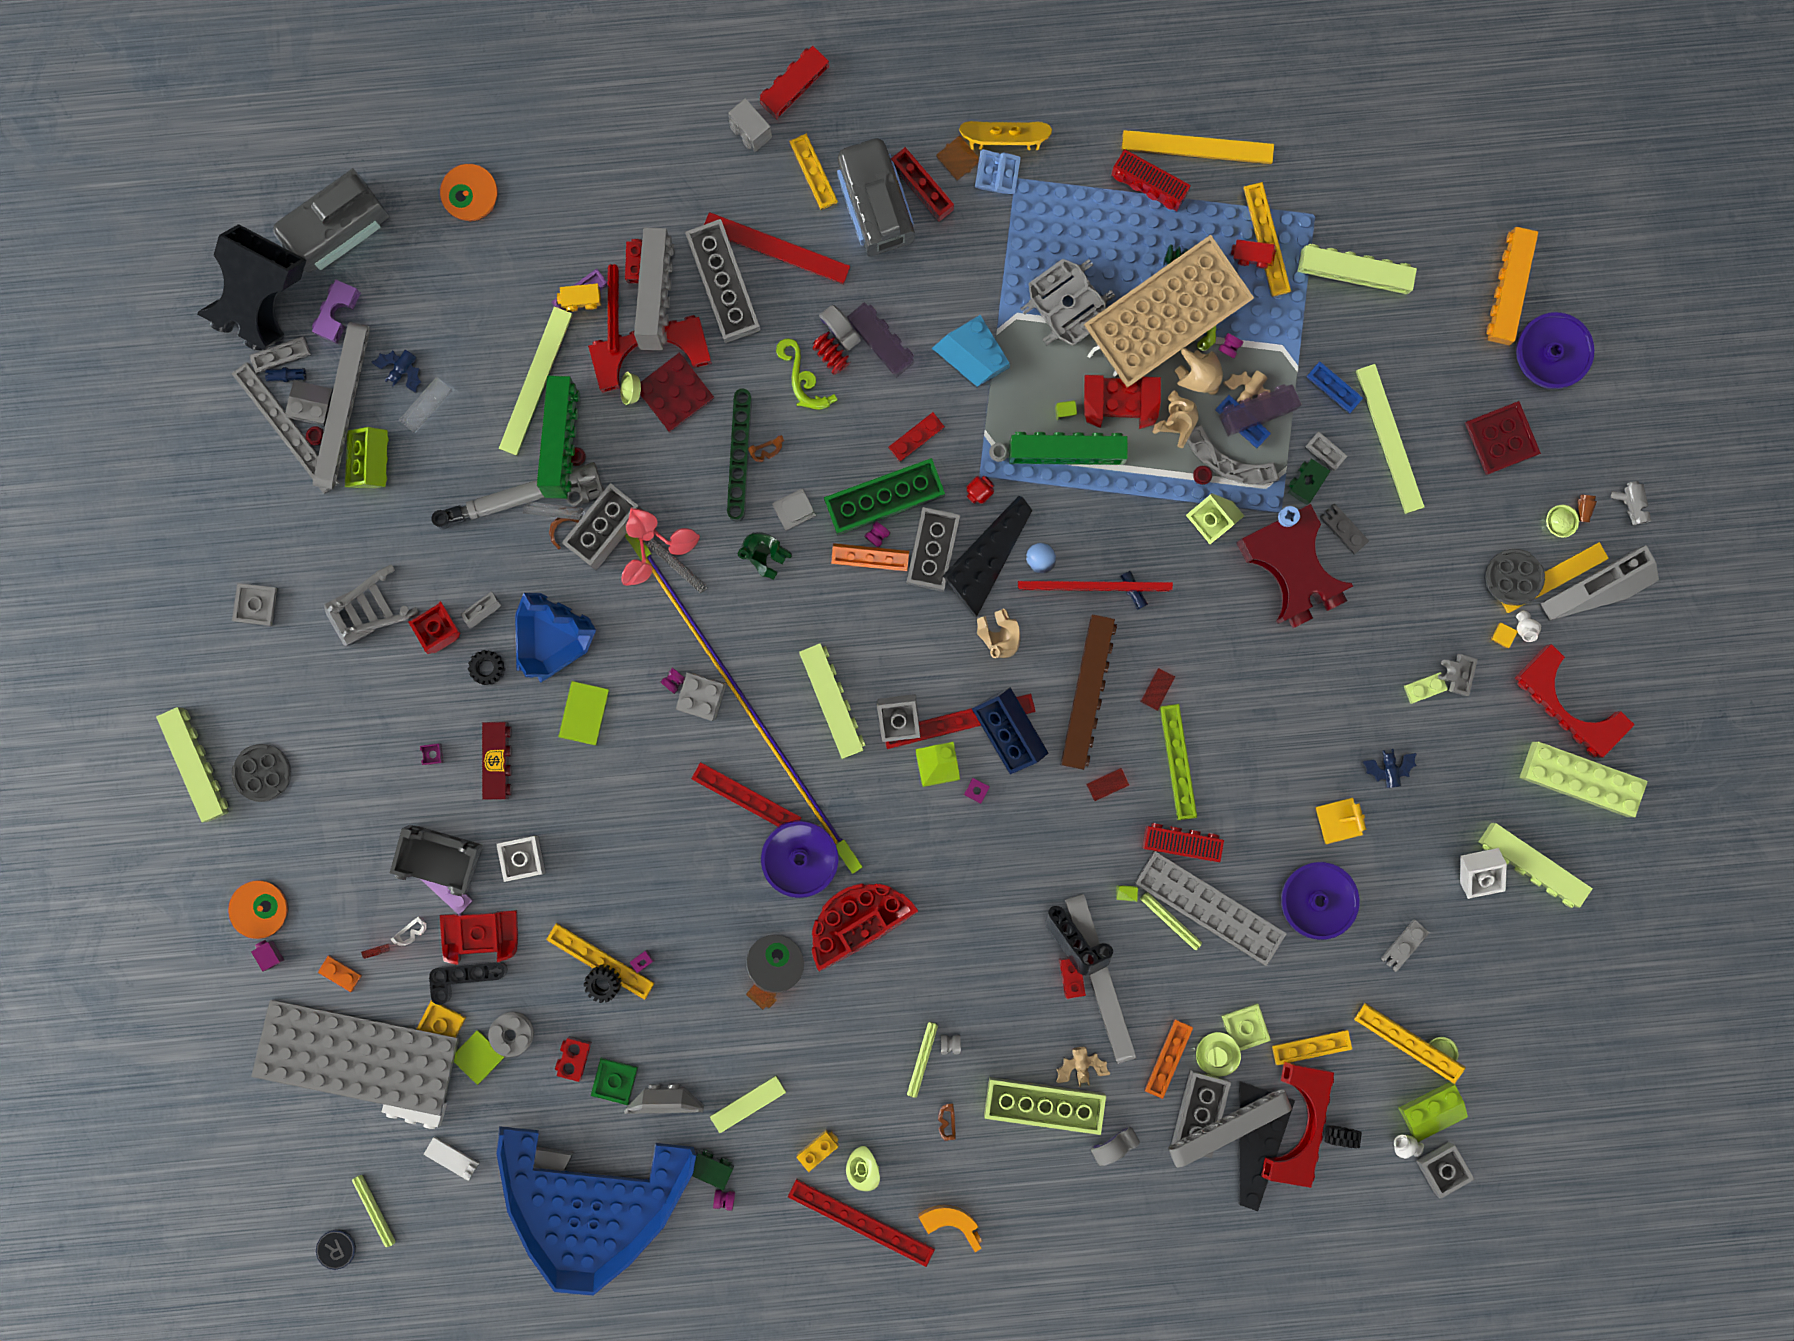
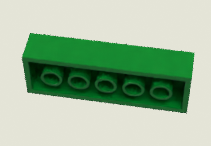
(558, 437)
(1068, 449)
(884, 496)

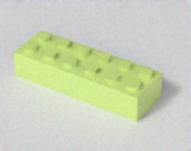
(1583, 779)
(1045, 1105)

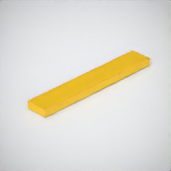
(1266, 233)
(1569, 569)
(595, 957)
(1409, 1043)

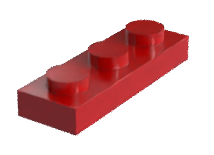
(916, 437)

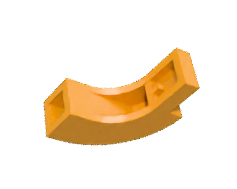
(950, 1215)

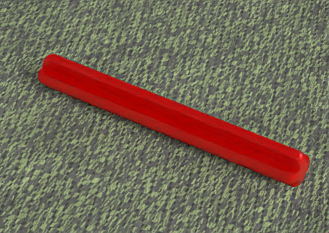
(613, 308)

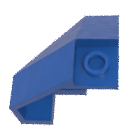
(548, 636)

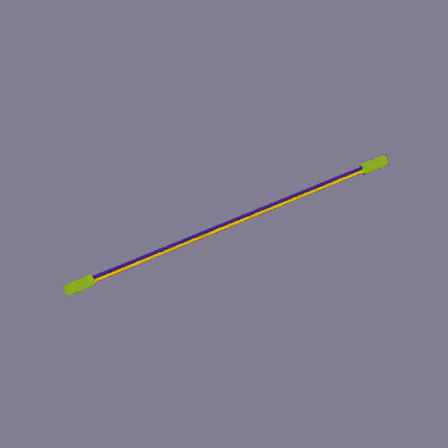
(842, 847)

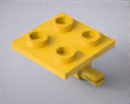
(1340, 820)

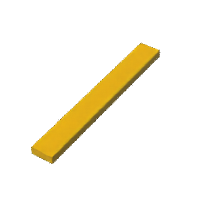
(1197, 147)

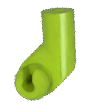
(1208, 340)

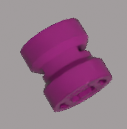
(1230, 345)
(877, 534)
(676, 677)
(724, 1200)

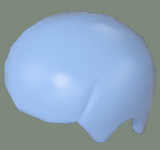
(1041, 557)

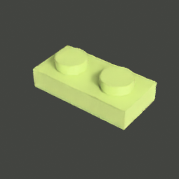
(1425, 688)

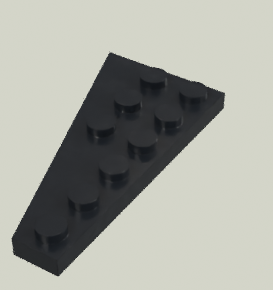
(982, 562)
(1255, 1147)

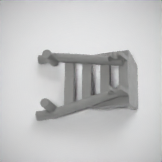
(359, 630)

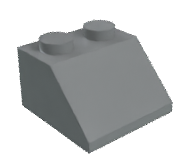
(308, 403)
(898, 718)

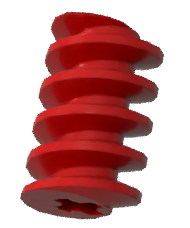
(830, 353)

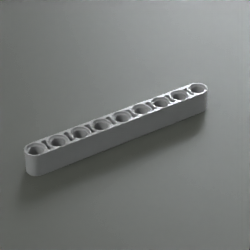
(341, 405)
(1102, 985)

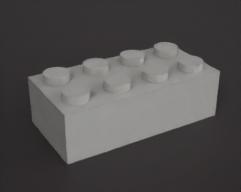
(601, 527)
(933, 549)
(1201, 1104)

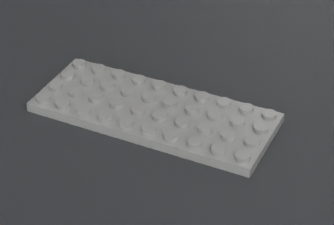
(355, 1057)

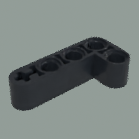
(1059, 922)
(468, 977)

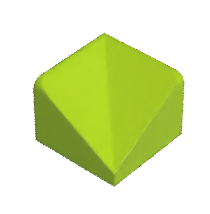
(1065, 409)
(1127, 893)

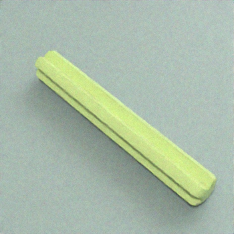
(1171, 921)
(922, 1059)
(373, 1211)

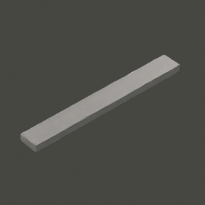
(276, 417)

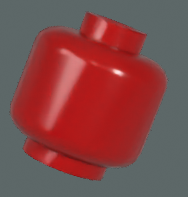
(980, 489)

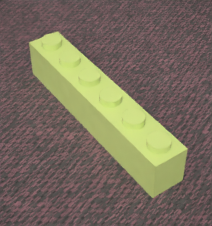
(1357, 269)
(831, 701)
(192, 764)
(1536, 866)

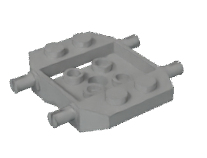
(1052, 307)

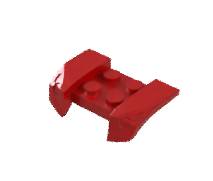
(1113, 399)
(479, 934)

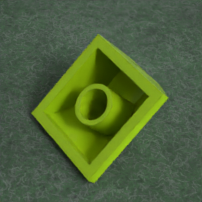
(937, 764)

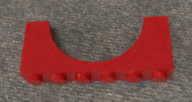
(685, 334)
(1539, 680)
(1299, 1164)

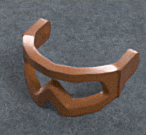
(777, 442)
(553, 525)
(948, 1107)

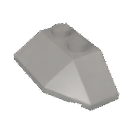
(664, 1100)

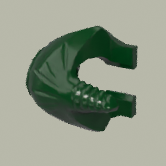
(757, 548)

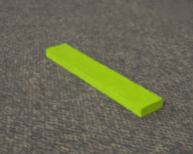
(1178, 762)

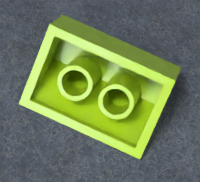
(366, 458)
(1434, 1111)

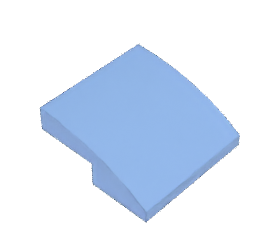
(997, 172)

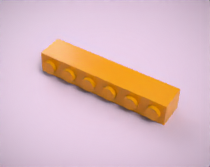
(1512, 285)

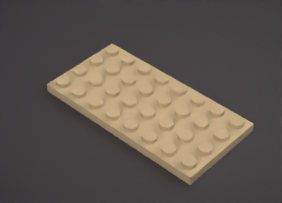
(1168, 311)

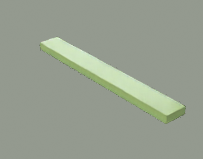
(535, 381)
(1390, 438)

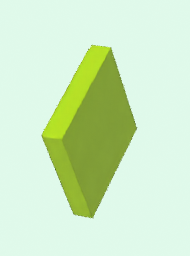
(477, 1057)

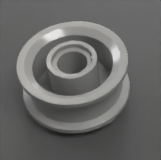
(498, 1034)

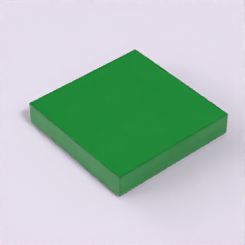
(614, 1081)

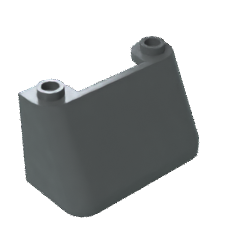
(435, 858)

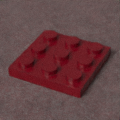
(674, 392)
(1502, 438)

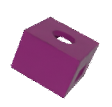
(426, 749)
(975, 783)
(636, 961)

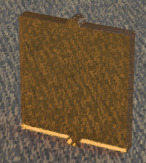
(958, 158)

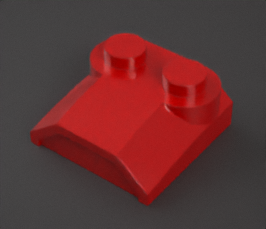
(435, 629)

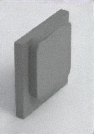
(794, 509)

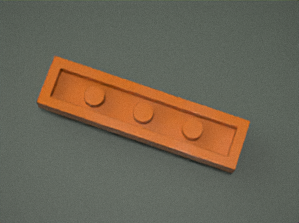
(870, 557)
(1168, 1059)

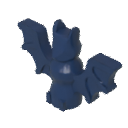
(402, 365)
(1391, 771)

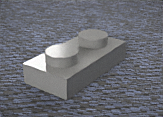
(1326, 451)
(481, 610)

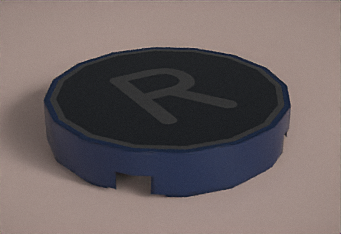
(335, 1249)

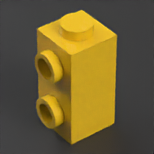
(579, 296)
(818, 1150)

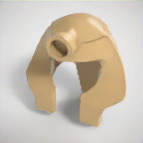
(1205, 372)
(1181, 420)
(1002, 643)

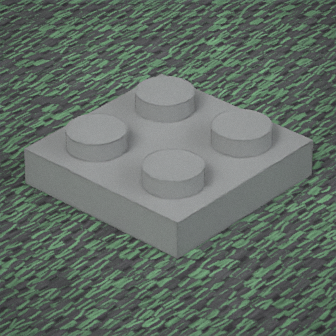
(254, 604)

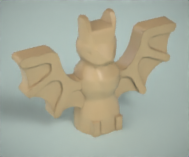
(1253, 385)
(1081, 1063)

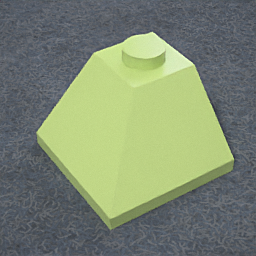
(1214, 516)

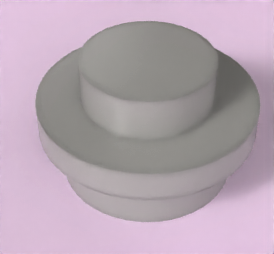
(998, 452)

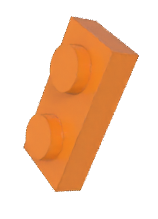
(340, 973)

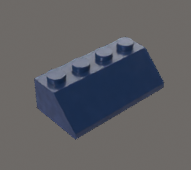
(1010, 731)

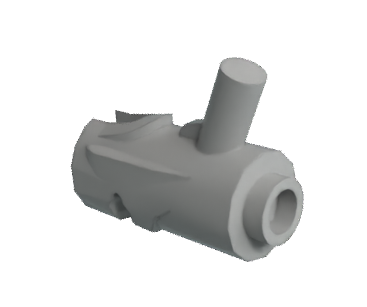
(1636, 500)

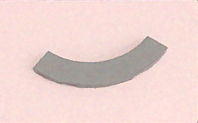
(1226, 466)

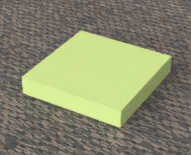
(1246, 1027)

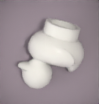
(1527, 627)
(1407, 1146)

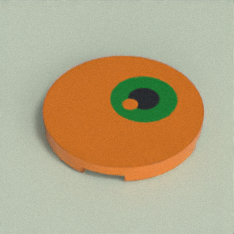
(468, 192)
(258, 909)

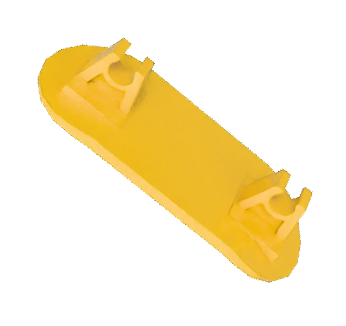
(1005, 133)

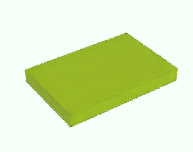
(583, 713)

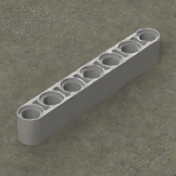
(1230, 1128)

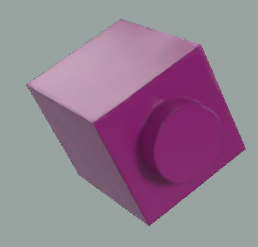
(267, 955)

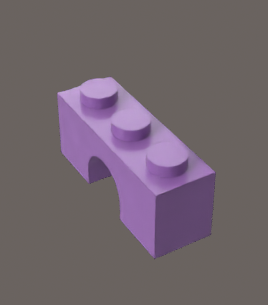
(339, 296)

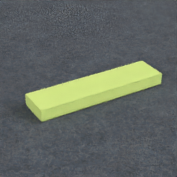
(748, 1104)

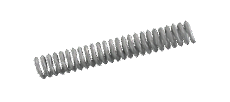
(674, 567)

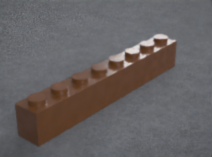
(1087, 692)

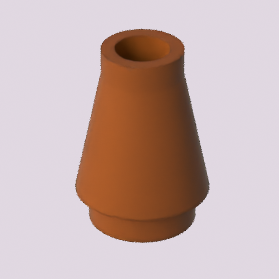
(1586, 507)

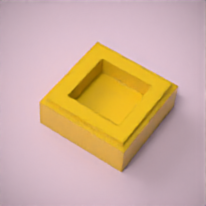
(1504, 635)

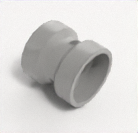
(950, 1044)

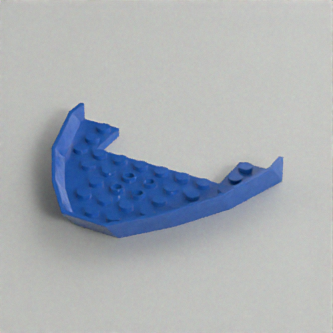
(585, 1224)

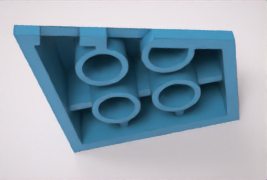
(973, 352)

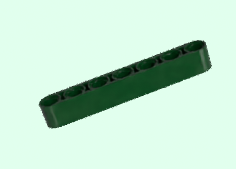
(737, 445)

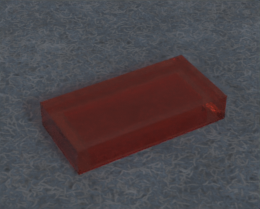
(1157, 689)
(1107, 784)
(375, 951)

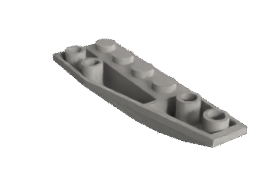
(1606, 586)

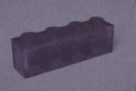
(880, 339)
(1259, 410)

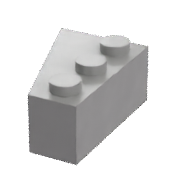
(552, 1158)

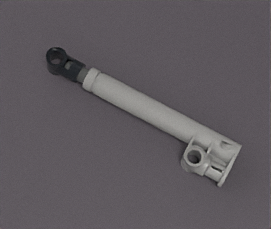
(583, 480)

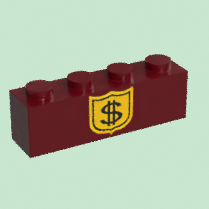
(496, 760)

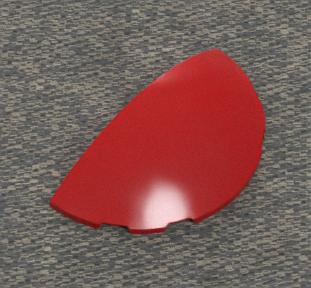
(856, 920)

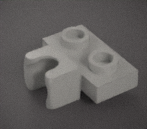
(1459, 674)

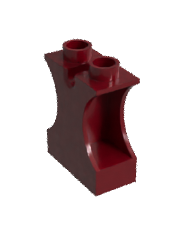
(1293, 561)

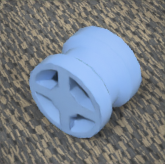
(1285, 518)

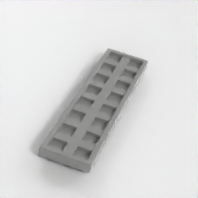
(1210, 908)

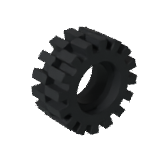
(497, 670)
(595, 990)
(1343, 1137)

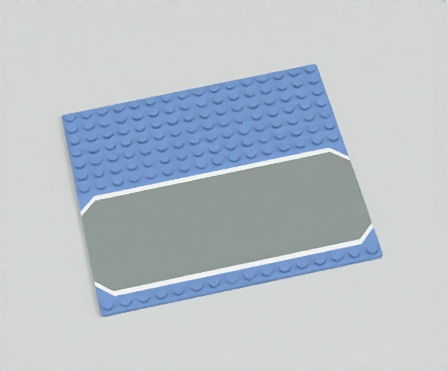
(1127, 244)

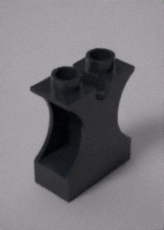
(252, 276)

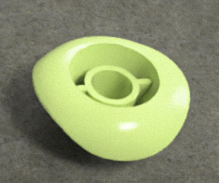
(1218, 1054)
(862, 1170)

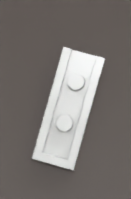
(451, 1158)

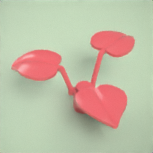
(642, 526)

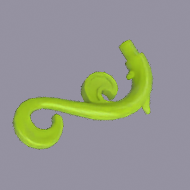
(797, 377)

